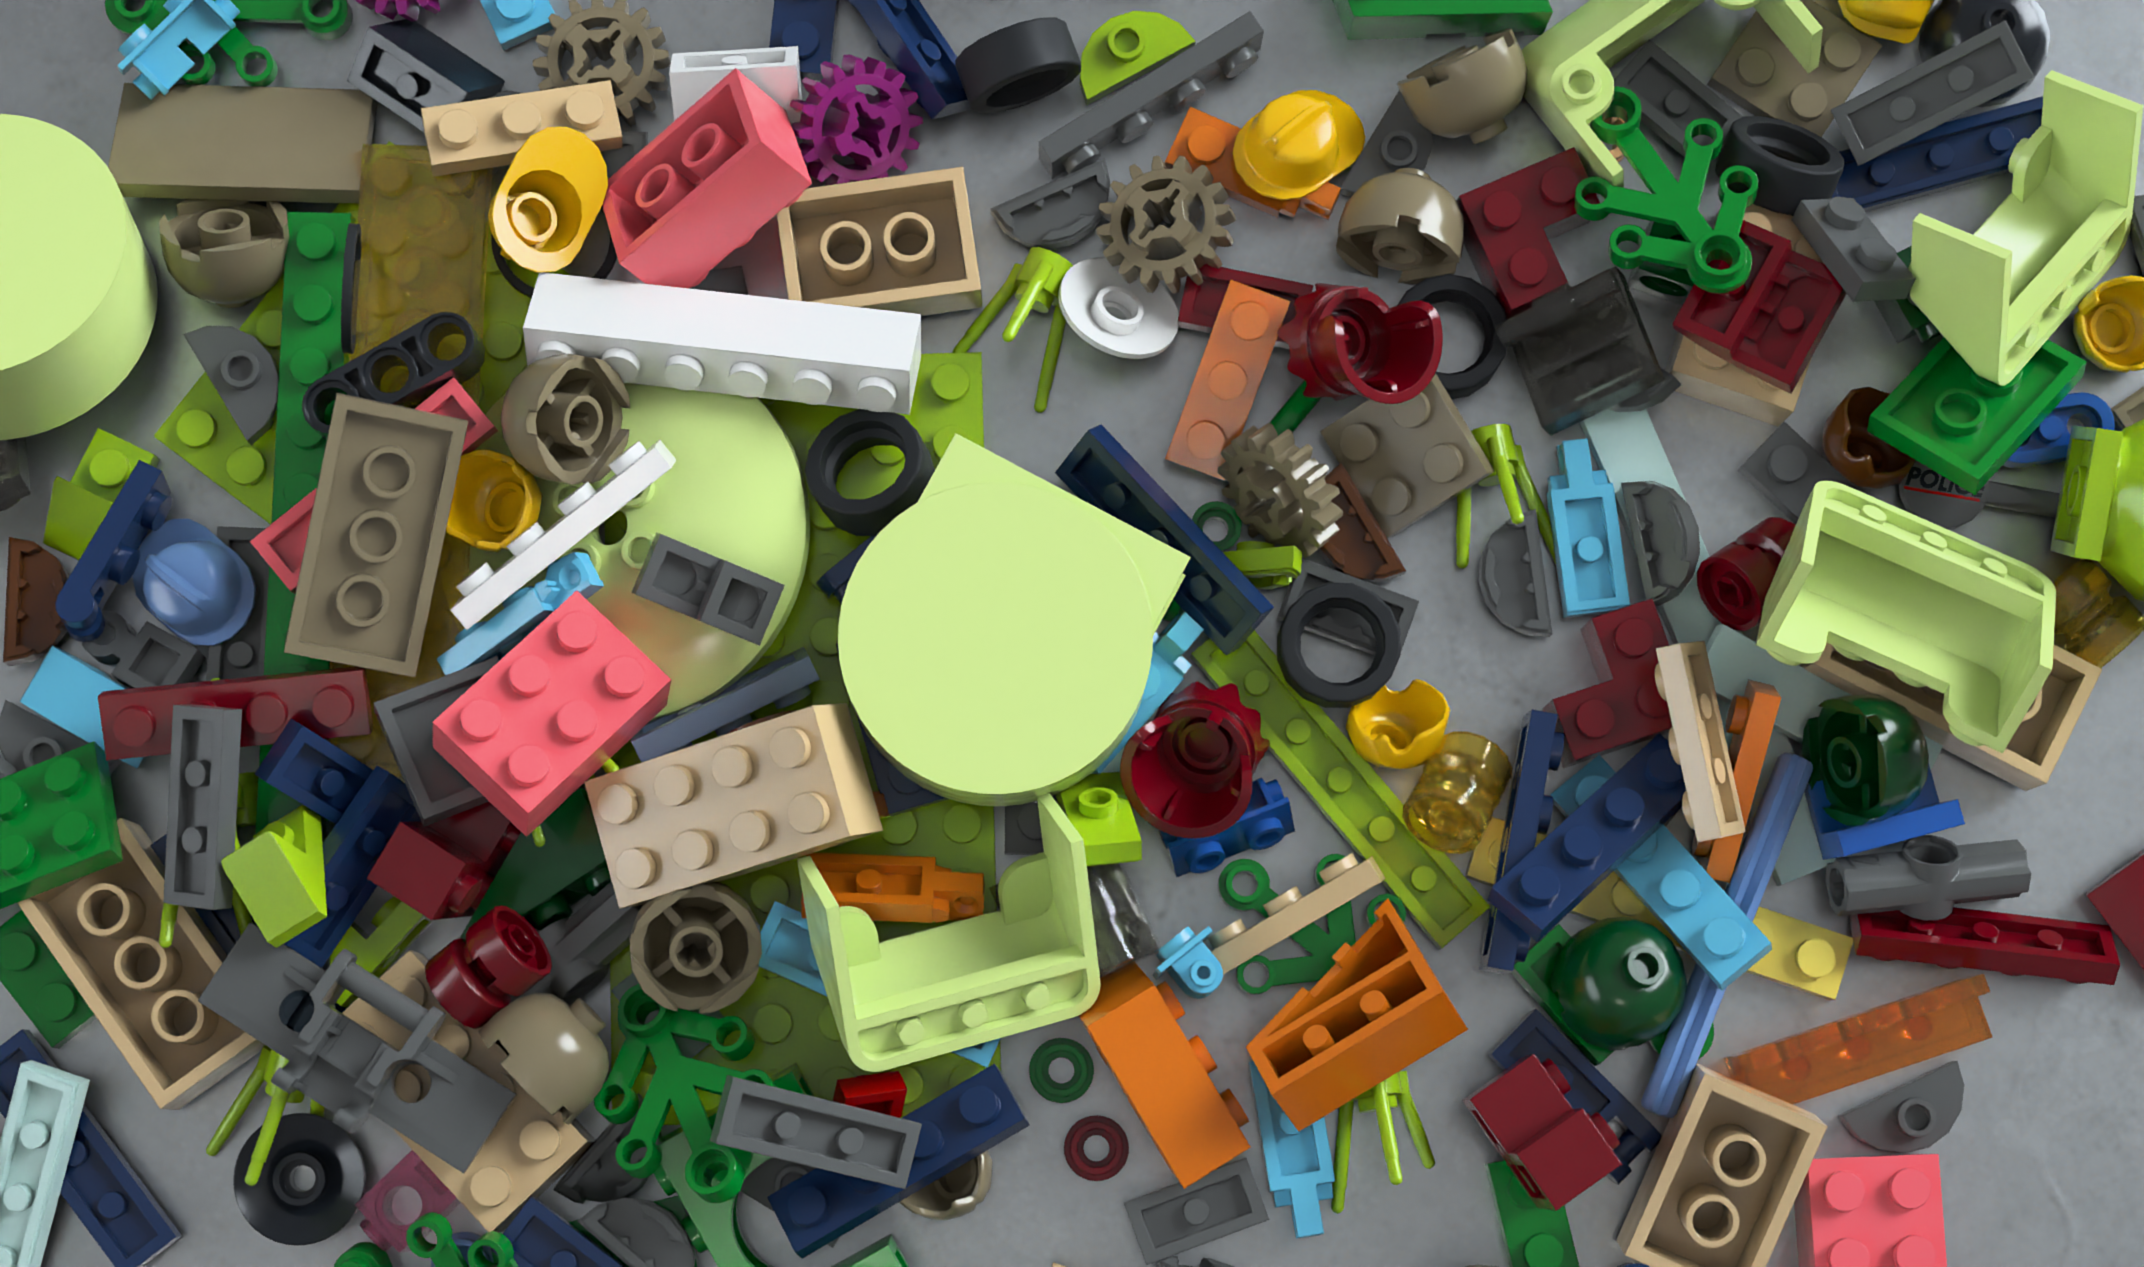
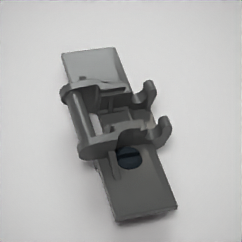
(343, 1065)

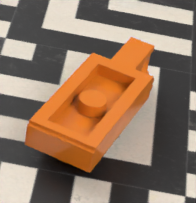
(1211, 143)
(901, 887)

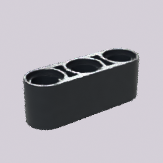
(411, 348)

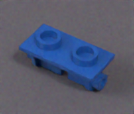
(1260, 827)

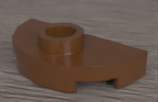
(1360, 544)
(31, 594)

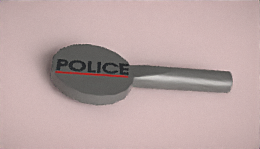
(1951, 506)

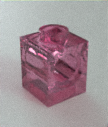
(376, 1204)

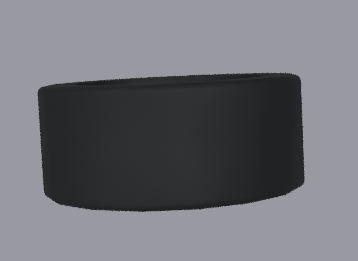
(1018, 65)
(1787, 160)
(1489, 313)
(841, 442)
(1355, 599)

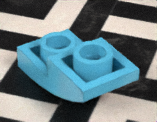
(68, 693)

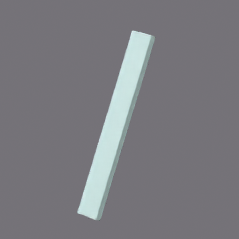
(1632, 452)

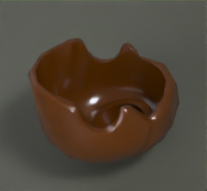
(1855, 451)

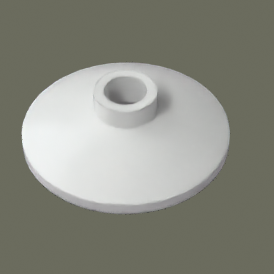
(1117, 314)

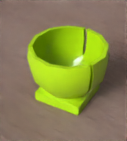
(2104, 502)

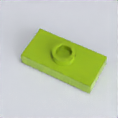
(1103, 819)

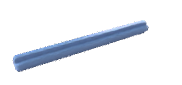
(1746, 889)

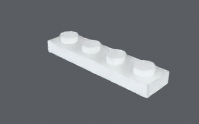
(539, 548)

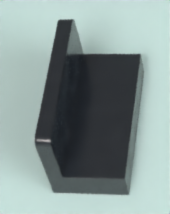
(416, 69)

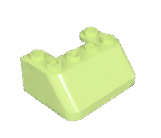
(1915, 604)

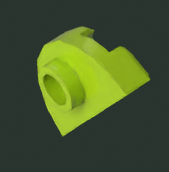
(1127, 50)
(1265, 564)

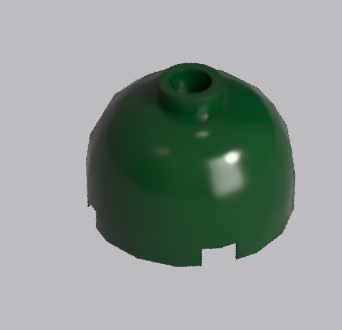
(1866, 756)
(1619, 982)

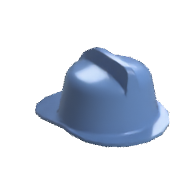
(194, 583)

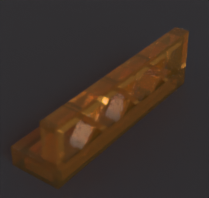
(1866, 1042)

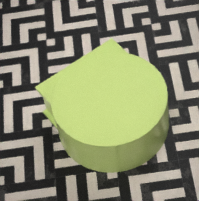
(71, 279)
(1002, 632)

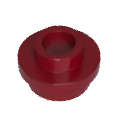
(1117, 1144)

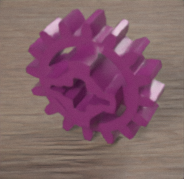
(832, 123)

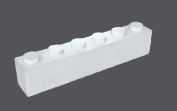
(729, 342)

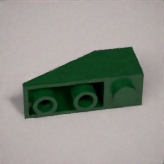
(553, 877)

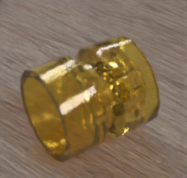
(2091, 619)
(1457, 793)

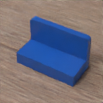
(1918, 819)

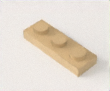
(494, 129)
(1699, 741)
(1293, 911)

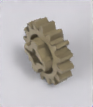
(616, 41)
(1169, 197)
(1280, 489)

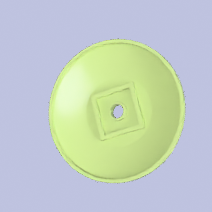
(727, 494)

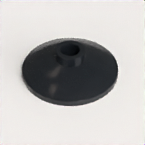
(282, 1209)

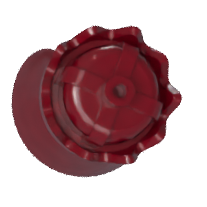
(1356, 345)
(1194, 762)

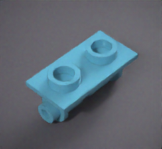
(157, 52)
(1190, 963)

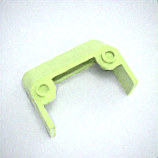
(1572, 60)
(2045, 243)
(967, 977)

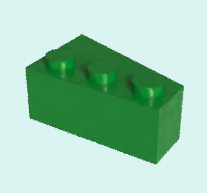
(1421, 17)

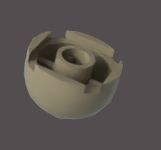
(1469, 88)
(1402, 225)
(225, 248)
(566, 418)
(696, 948)
(552, 1050)

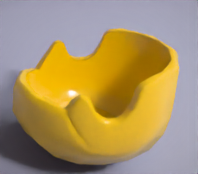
(2112, 324)
(492, 500)
(1399, 726)

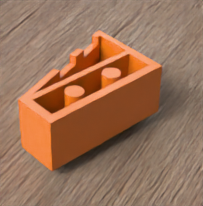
(1356, 1024)
(1165, 1074)

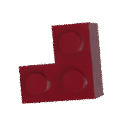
(1512, 225)
(1627, 701)
(447, 864)
(1540, 1136)

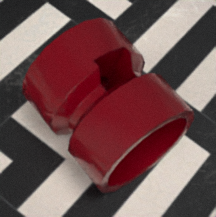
(1741, 573)
(480, 973)

